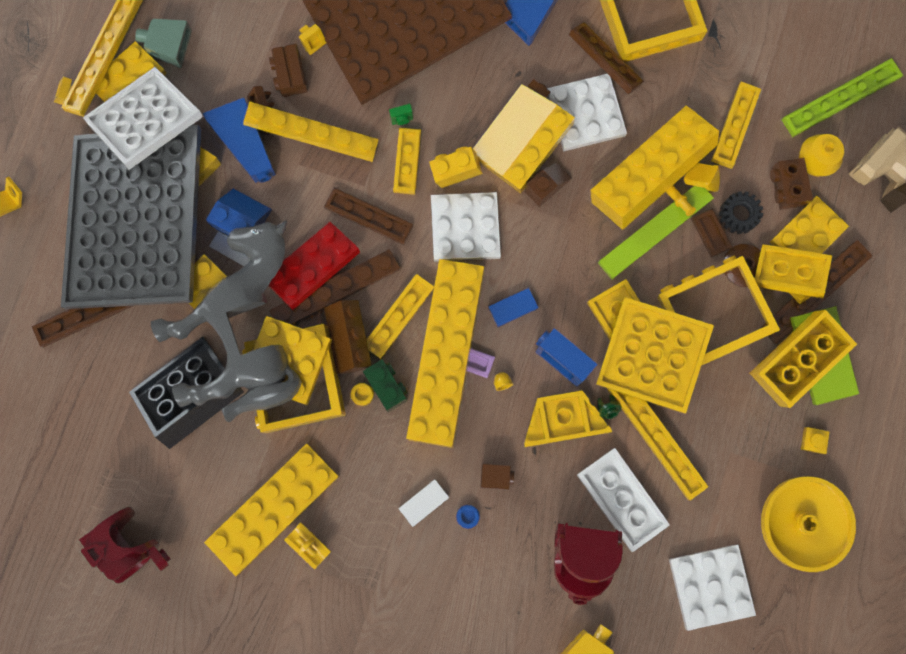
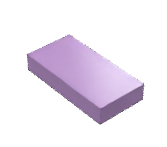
(480, 363)

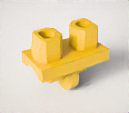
(307, 545)

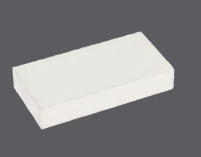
(423, 503)

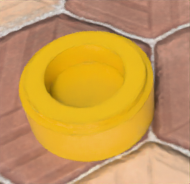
(362, 394)

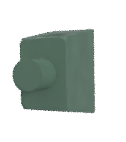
(166, 40)

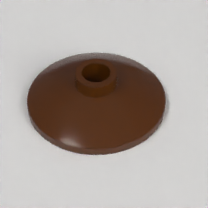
(749, 253)

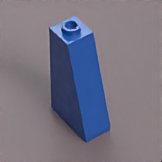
(528, 17)
(241, 140)

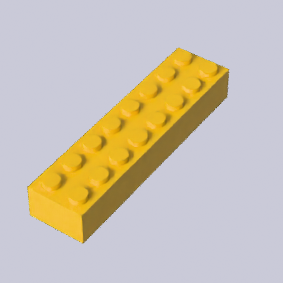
(446, 353)

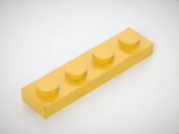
(736, 125)
(399, 316)

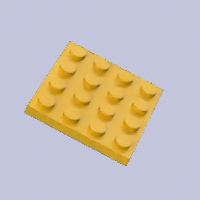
(655, 355)

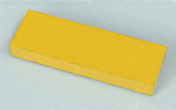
(407, 161)

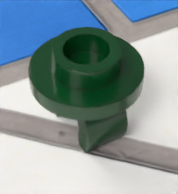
(610, 409)

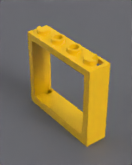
(656, 44)
(709, 273)
(333, 387)

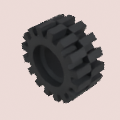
(749, 203)

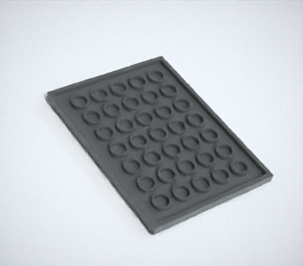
(132, 227)

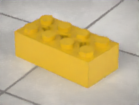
(817, 360)

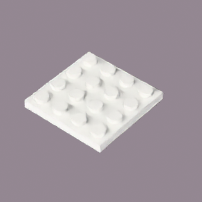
(142, 117)

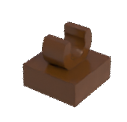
(259, 96)

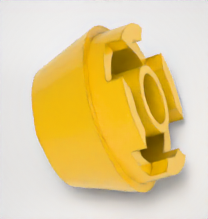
(822, 154)

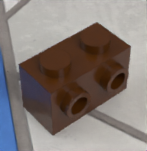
(791, 183)

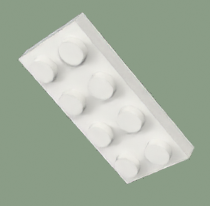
(623, 499)

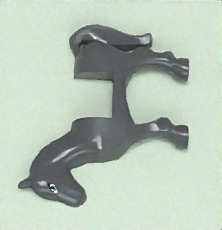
(257, 370)

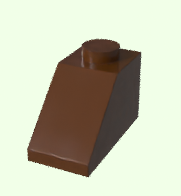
(546, 183)

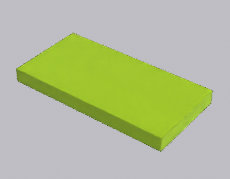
(840, 379)

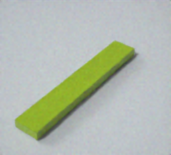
(842, 97)
(652, 233)

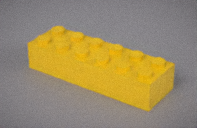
(654, 167)

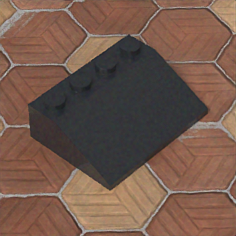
(156, 400)

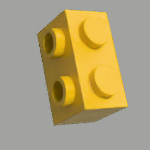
(455, 167)

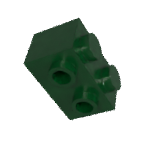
(382, 381)

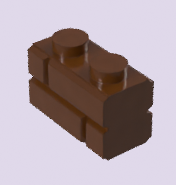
(289, 70)

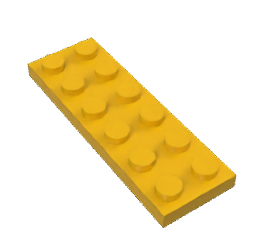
(271, 509)

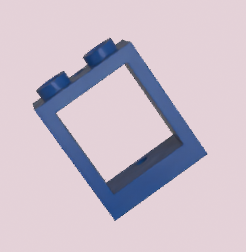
(565, 357)

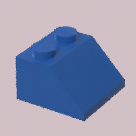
(237, 211)

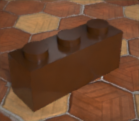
(347, 336)

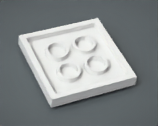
(594, 109)
(465, 226)
(712, 587)

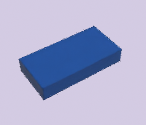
(513, 307)

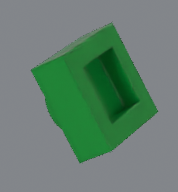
(401, 115)

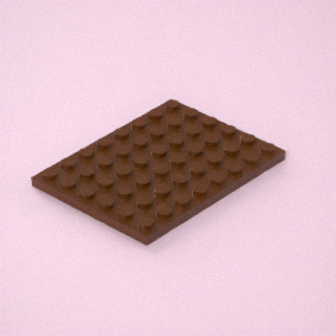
(395, 39)

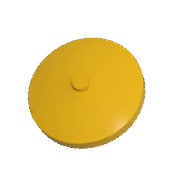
(808, 524)

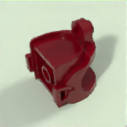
(112, 555)
(586, 560)

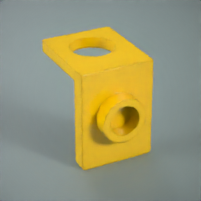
(8, 200)

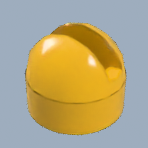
(502, 381)

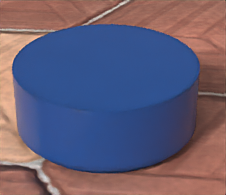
(467, 516)

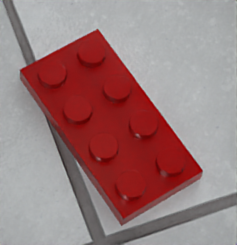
(313, 265)

